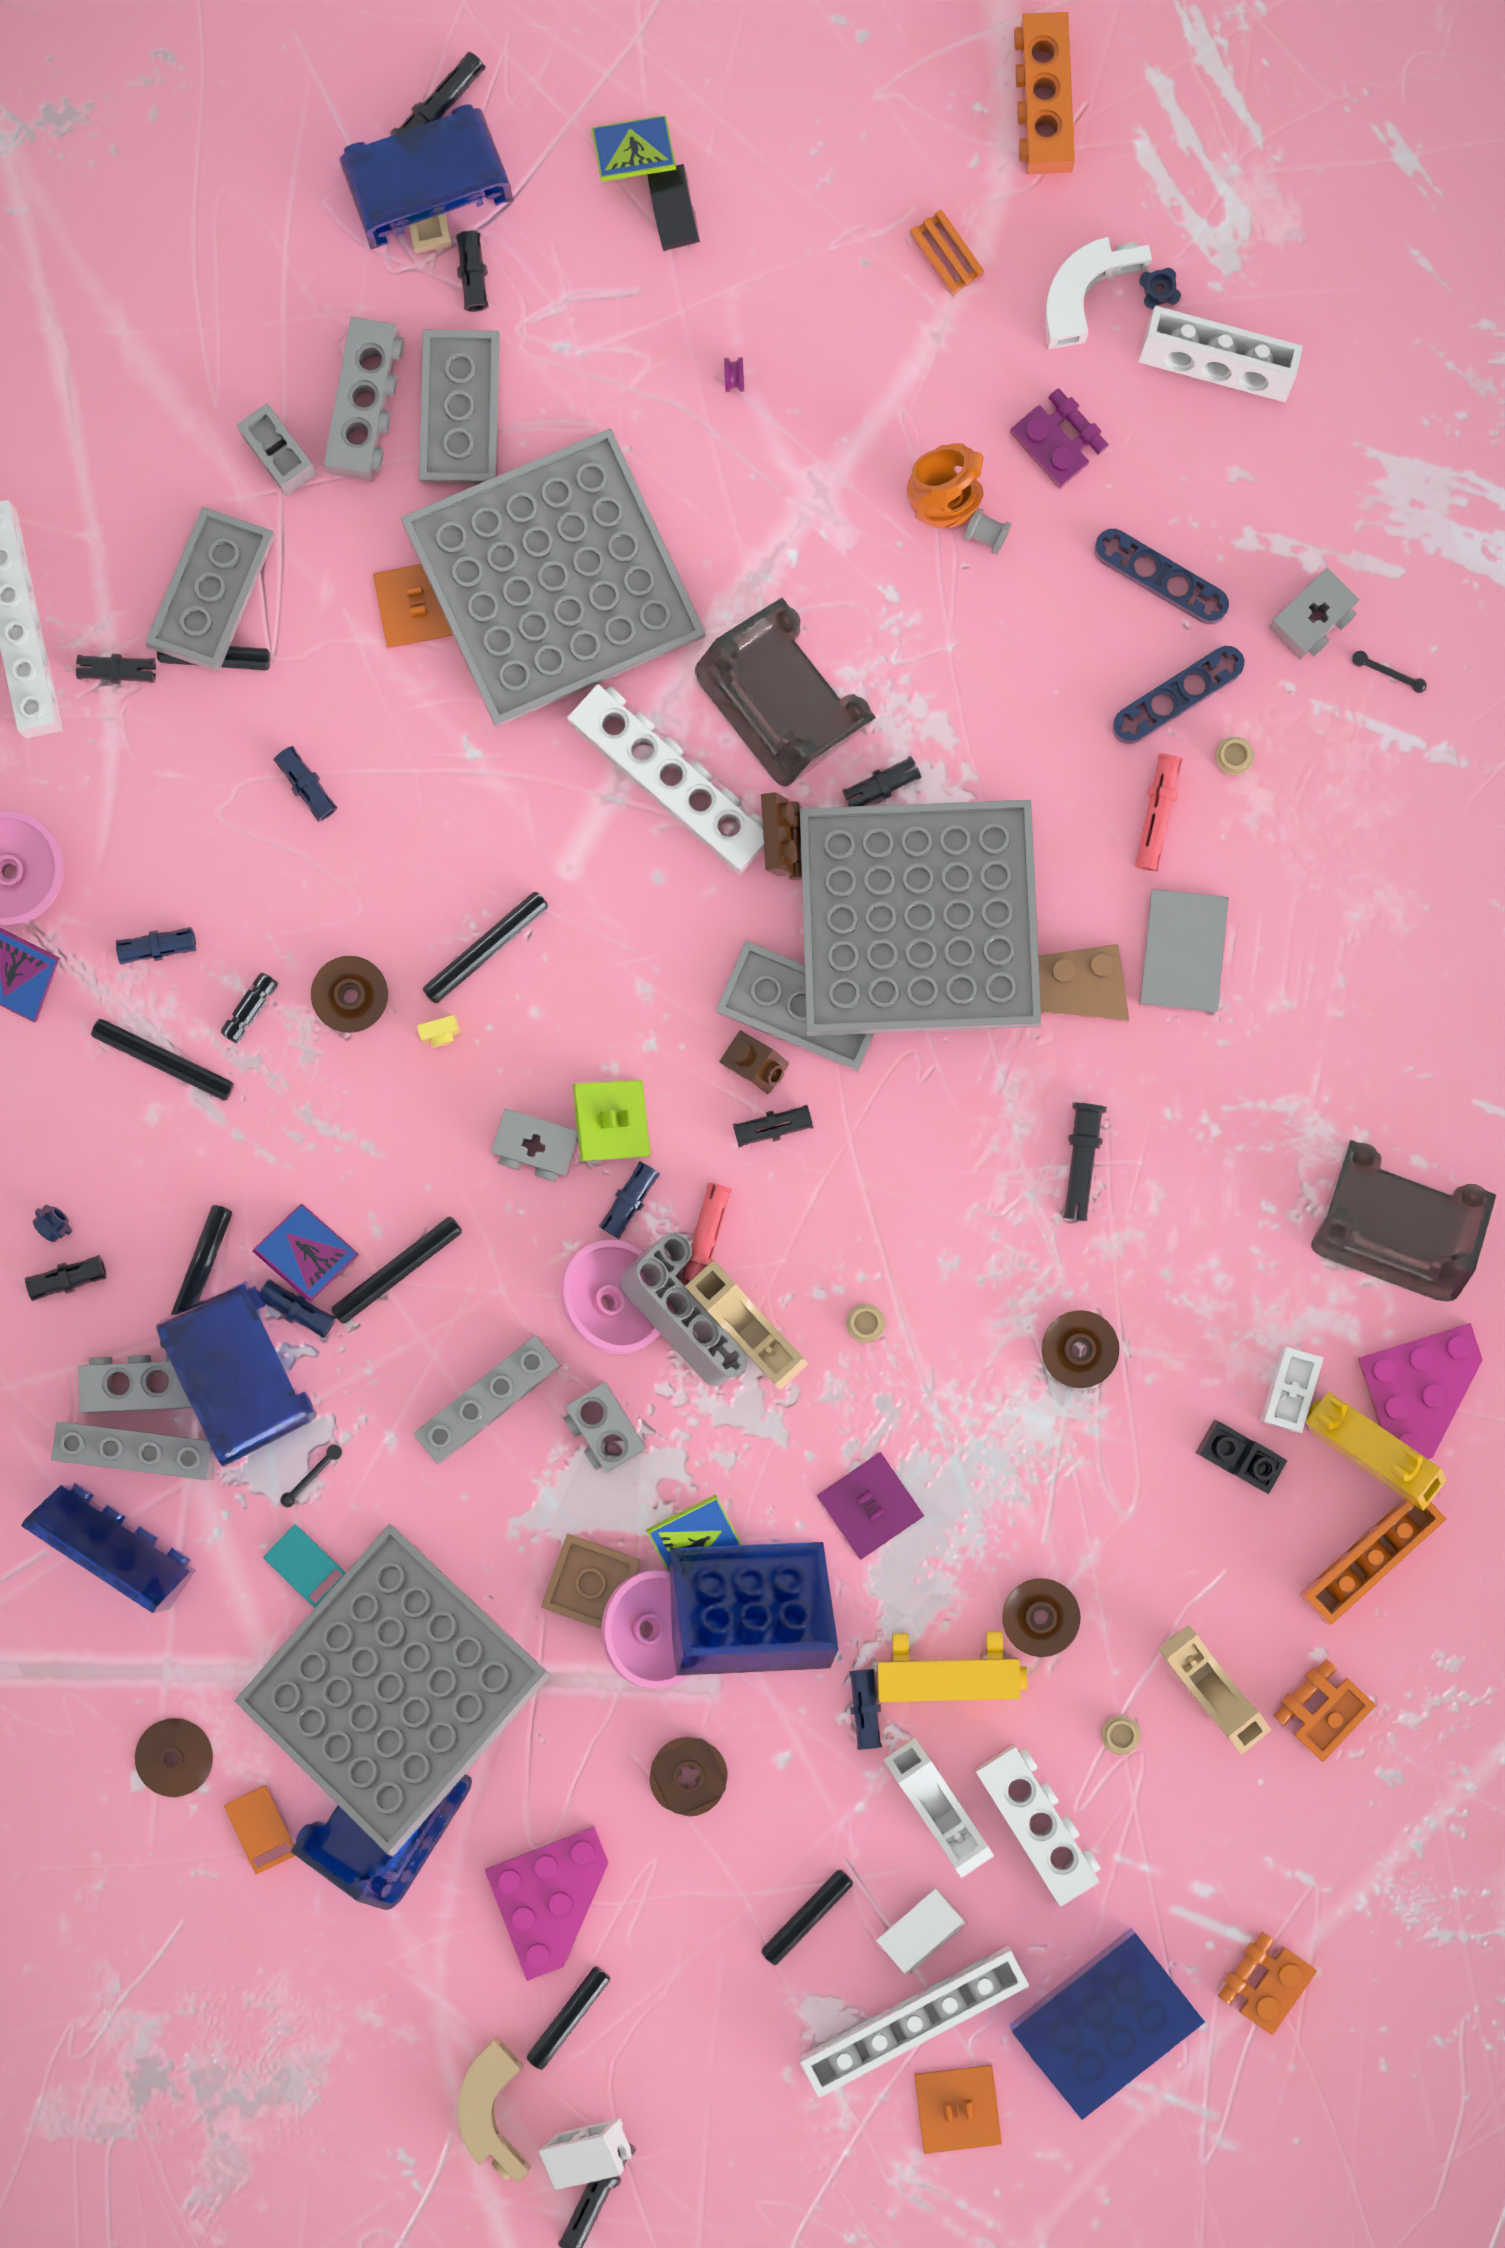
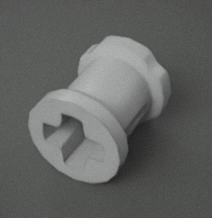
(987, 531)

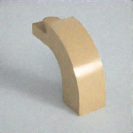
(746, 1325)
(1214, 1690)
(476, 2119)

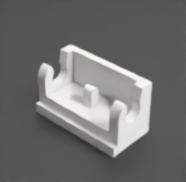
(1291, 1389)
(921, 1932)
(585, 2154)

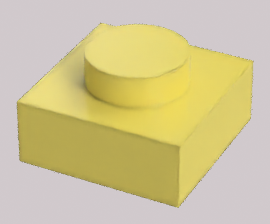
(440, 1031)

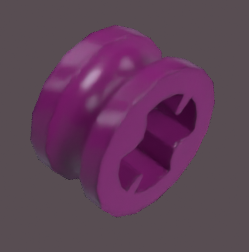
(734, 374)

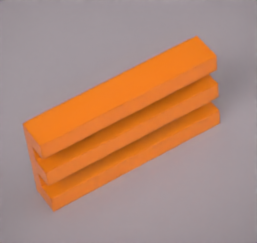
(929, 225)

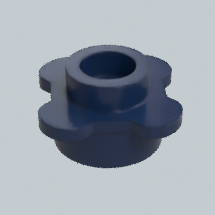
(1163, 277)
(51, 1223)

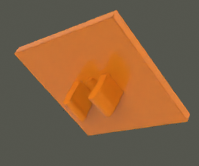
(408, 607)
(958, 2109)

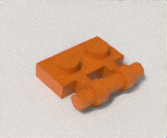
(1333, 1718)
(1275, 1991)

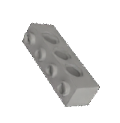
(363, 340)
(97, 1391)
(487, 1399)
(133, 1451)

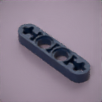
(1158, 581)
(1180, 698)

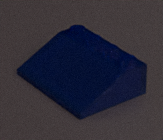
(110, 1547)
(751, 1608)
(1106, 2024)

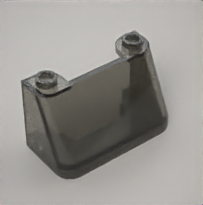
(778, 695)
(1402, 1227)

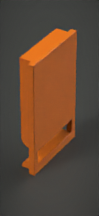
(259, 1826)

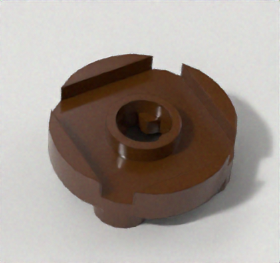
(709, 1784)

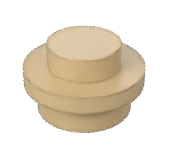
(1234, 756)
(865, 1323)
(1120, 1735)

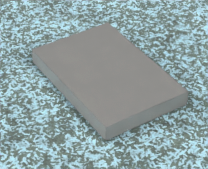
(1184, 950)

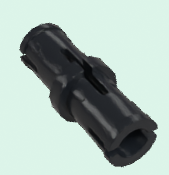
(472, 271)
(116, 668)
(882, 783)
(798, 1117)
(65, 1278)

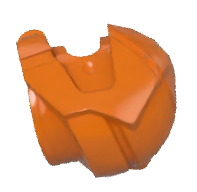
(942, 494)

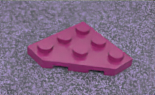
(1422, 1385)
(547, 1898)

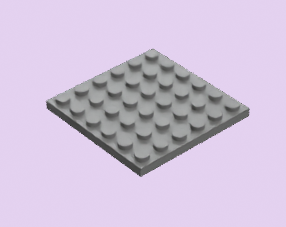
(553, 577)
(919, 918)
(392, 1689)

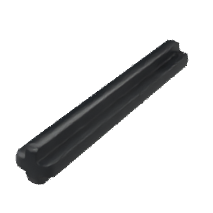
(485, 947)
(162, 1059)
(203, 1258)
(396, 1270)

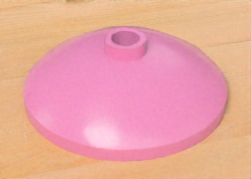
(38, 864)
(596, 1275)
(640, 1658)

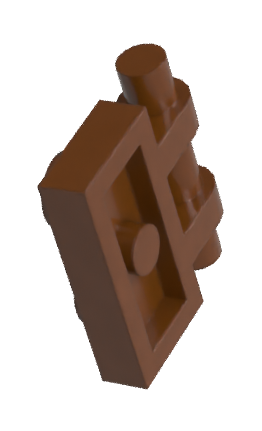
(781, 835)

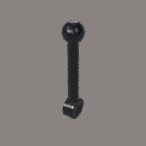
(1360, 659)
(333, 1452)

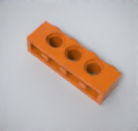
(1050, 34)
(1370, 1559)

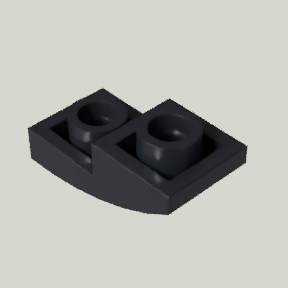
(673, 208)
(1241, 1456)

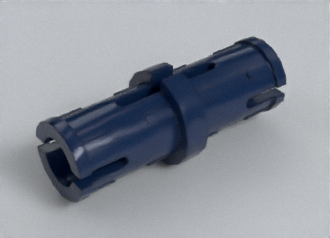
(305, 783)
(156, 945)
(629, 1200)
(297, 1309)
(865, 1709)

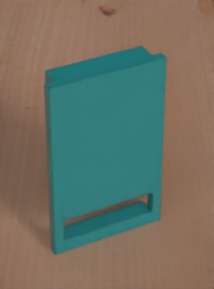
(302, 1563)

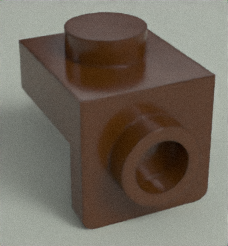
(754, 1062)

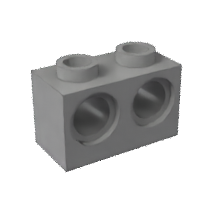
(276, 449)
(613, 1423)

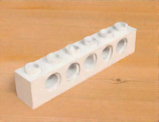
(22, 636)
(589, 722)
(913, 2021)

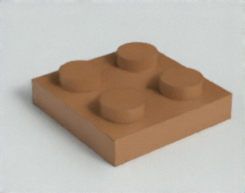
(586, 1579)

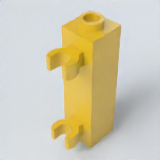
(1375, 1450)
(950, 1678)

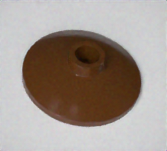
(337, 978)
(1099, 1340)
(1060, 1626)
(193, 1752)

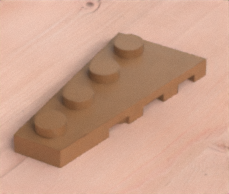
(1083, 983)

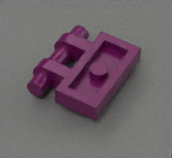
(1051, 446)

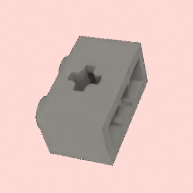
(1323, 594)
(518, 1128)

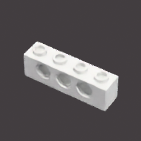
(1220, 354)
(1063, 1882)

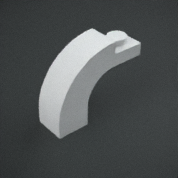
(1094, 262)
(938, 1807)

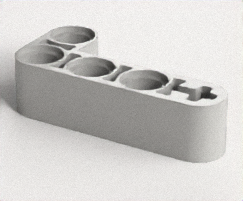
(688, 1312)

